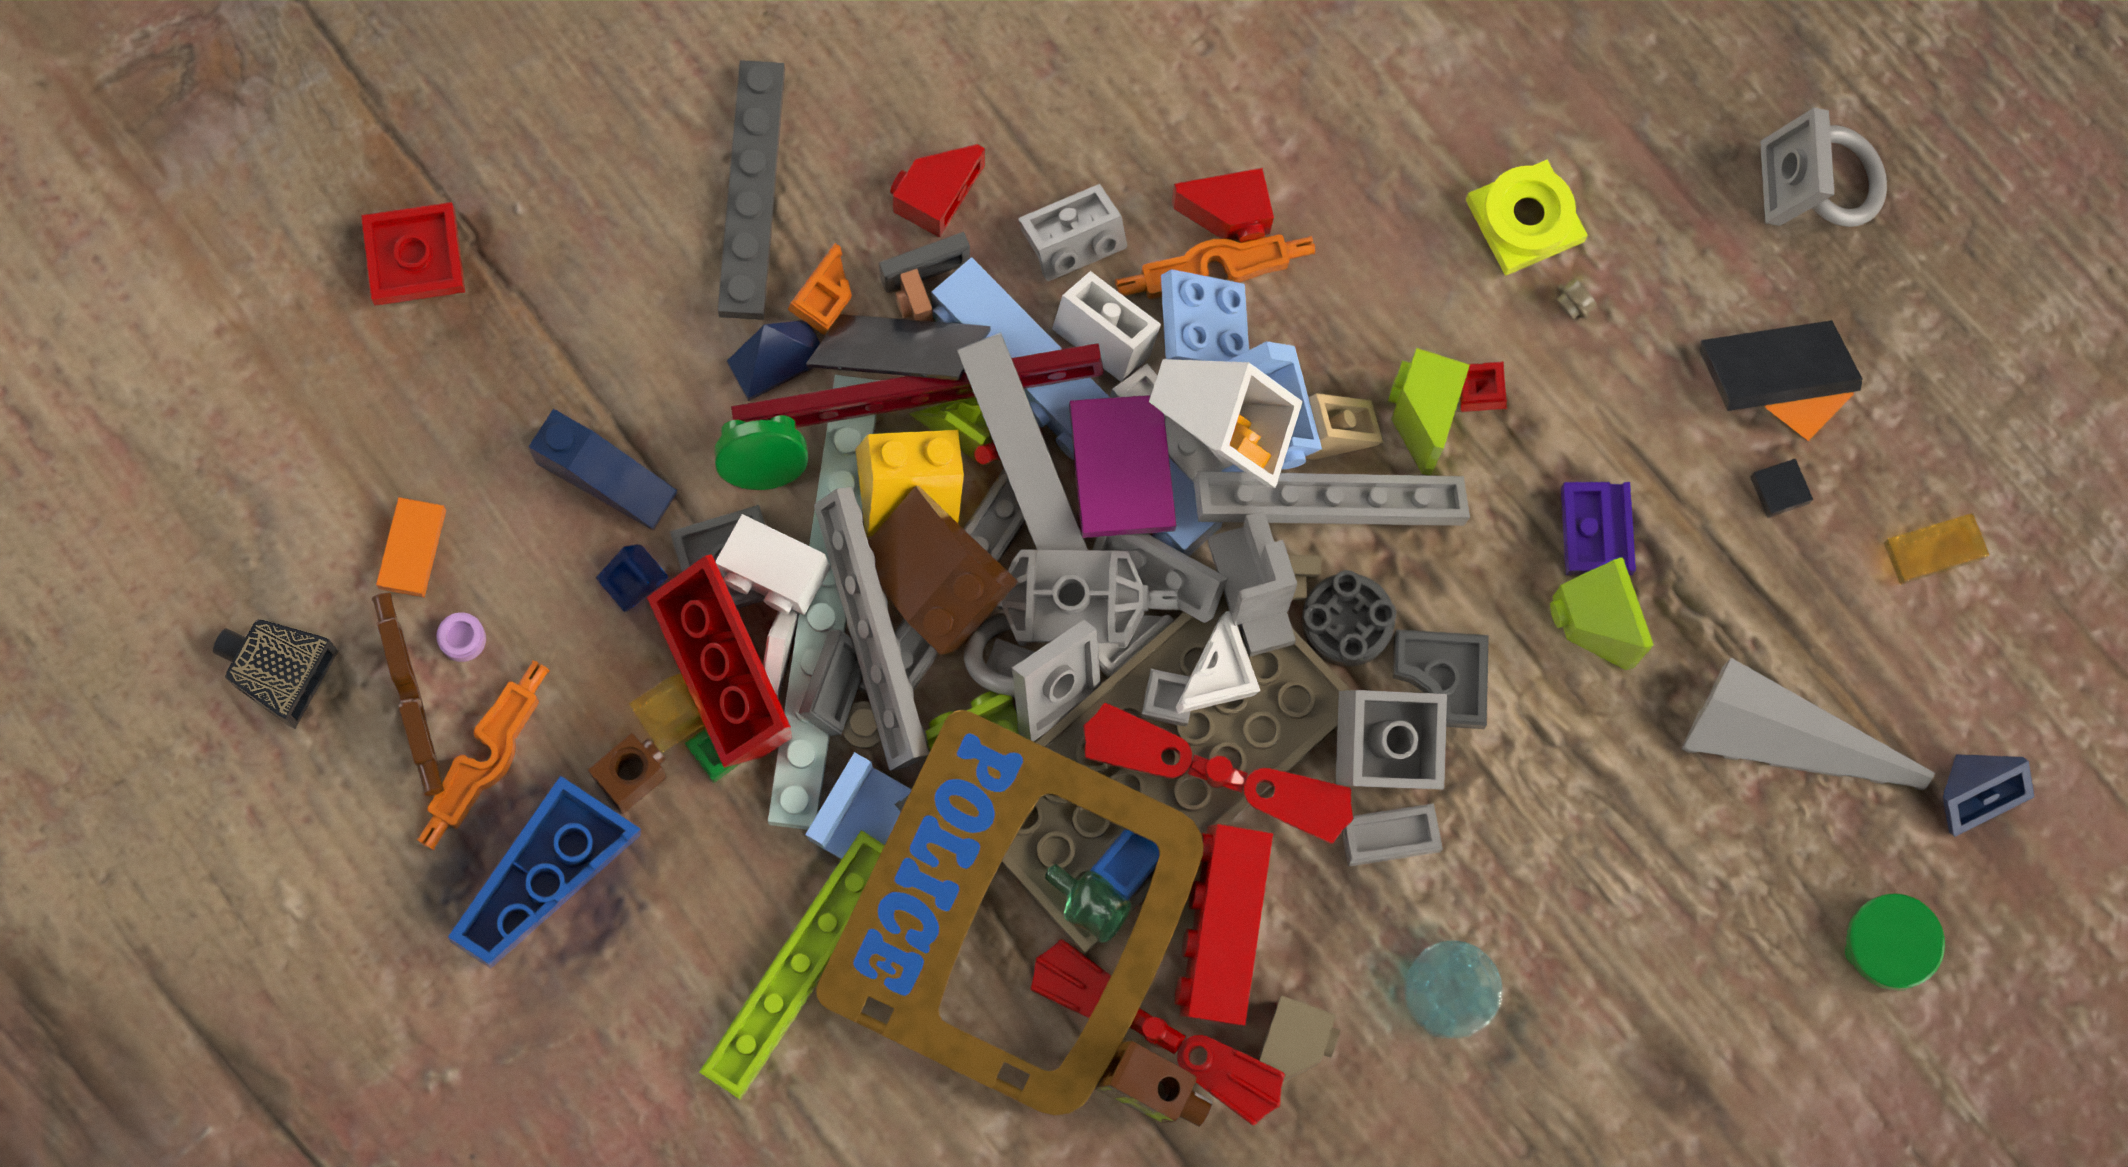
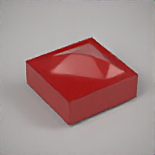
(1484, 388)

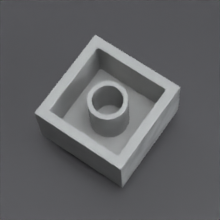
(1391, 739)

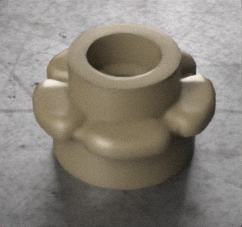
(1575, 299)

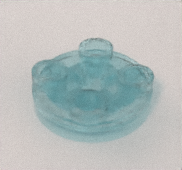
(1453, 989)

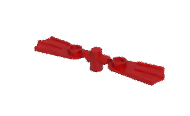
(1297, 800)
(1229, 1075)

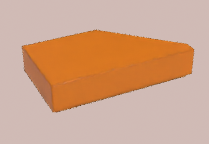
(824, 293)

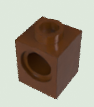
(623, 792)

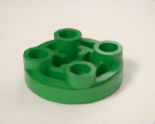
(760, 453)
(1895, 942)

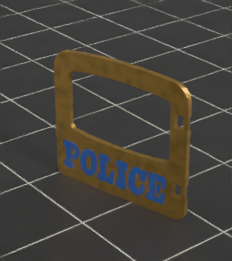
(933, 879)

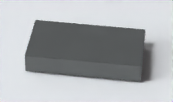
(928, 260)
(832, 684)

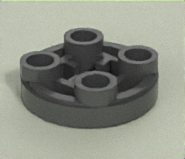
(1348, 619)

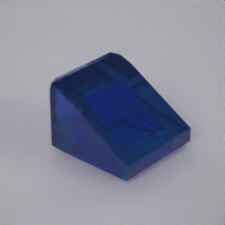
(631, 576)

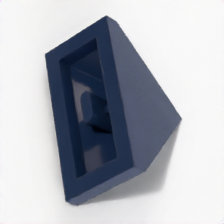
(773, 356)
(1984, 788)

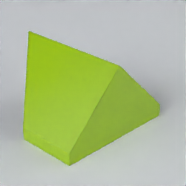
(961, 416)

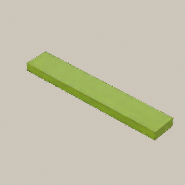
(792, 973)

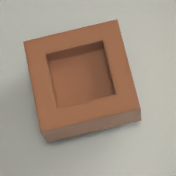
(913, 298)

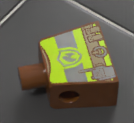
(1134, 1081)

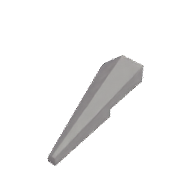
(1770, 724)

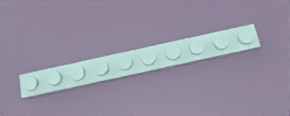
(803, 758)

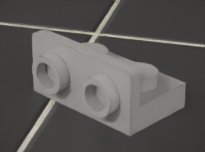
(1074, 232)

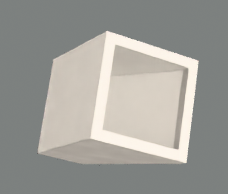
(1210, 397)

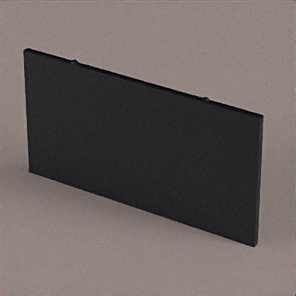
(896, 346)

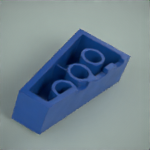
(546, 865)

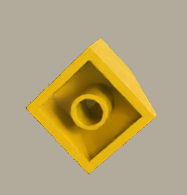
(898, 462)

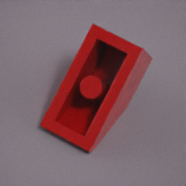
(936, 187)
(1228, 204)

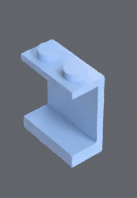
(1282, 366)
(857, 802)

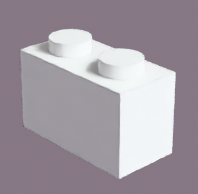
(1099, 314)
(772, 565)

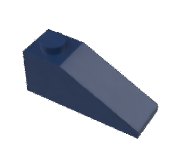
(600, 469)

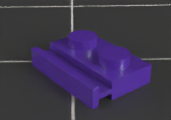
(1597, 525)

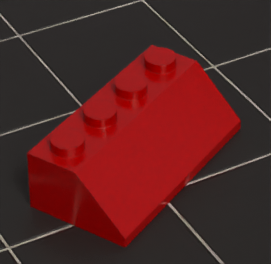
(720, 664)

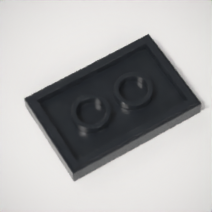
(1780, 365)

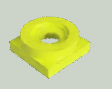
(1521, 244)

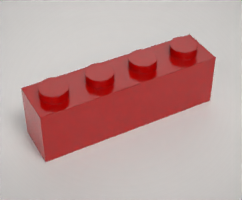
(1224, 925)

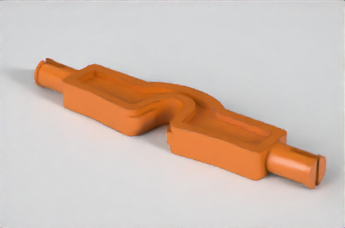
(1239, 261)
(470, 777)

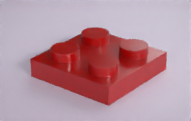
(413, 253)

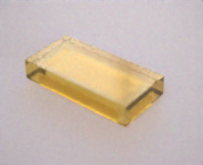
(1936, 548)

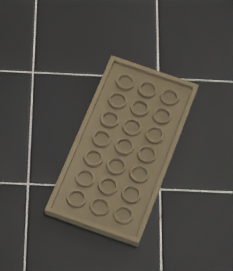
(1261, 731)

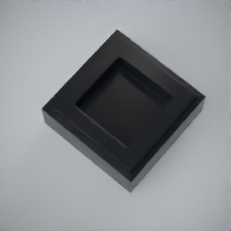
(1781, 488)

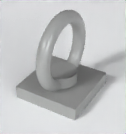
(1800, 171)
(1044, 683)

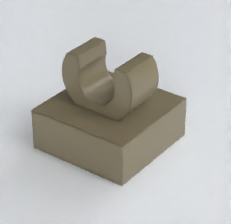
(1304, 568)

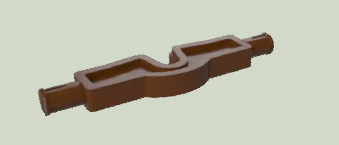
(411, 703)

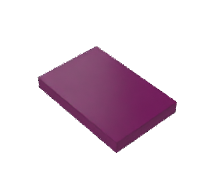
(1121, 467)

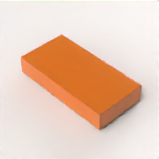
(411, 547)

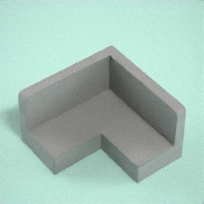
(1256, 570)

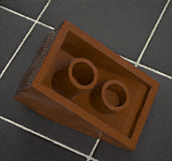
(937, 572)

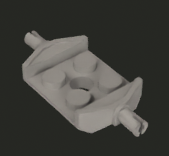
(1111, 602)

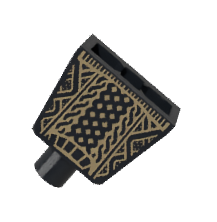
(276, 666)

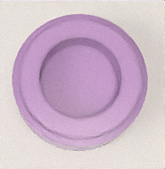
(461, 637)

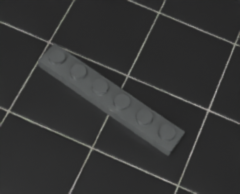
(751, 190)

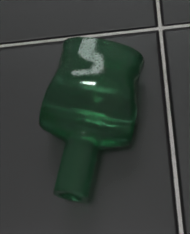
(1090, 902)

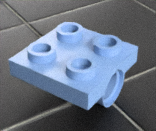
(1203, 317)

